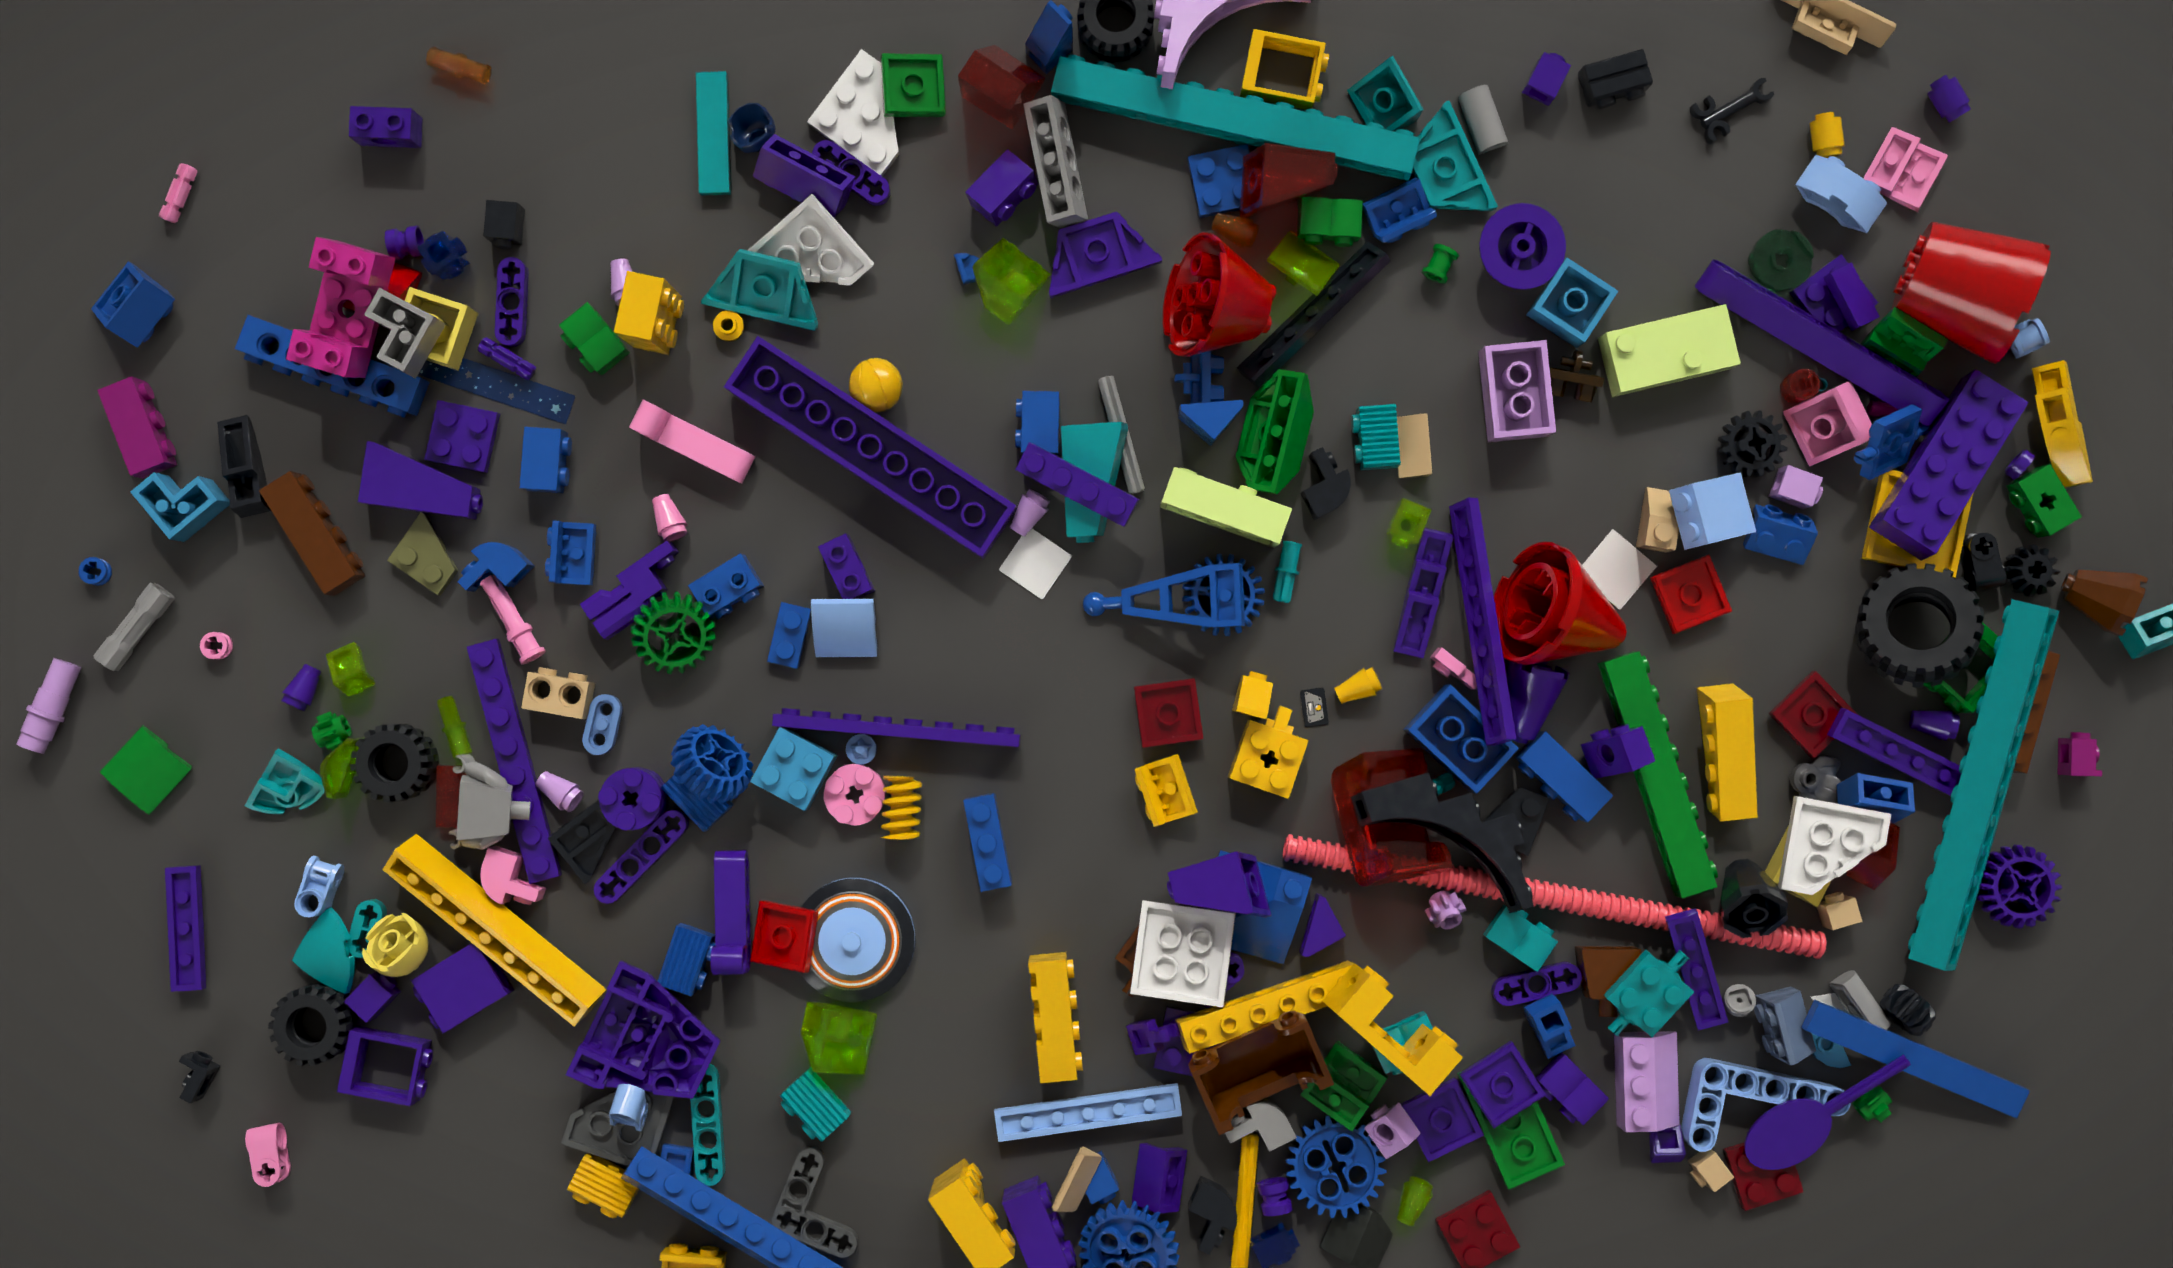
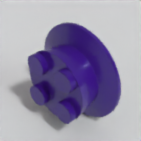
(1522, 246)

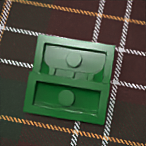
(1904, 341)
(145, 770)
(1353, 1088)

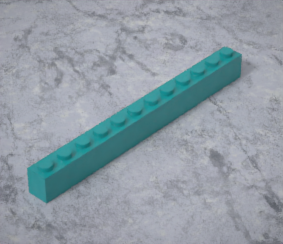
(1233, 117)
(1982, 784)

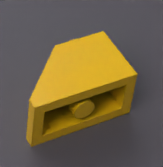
(1253, 695)

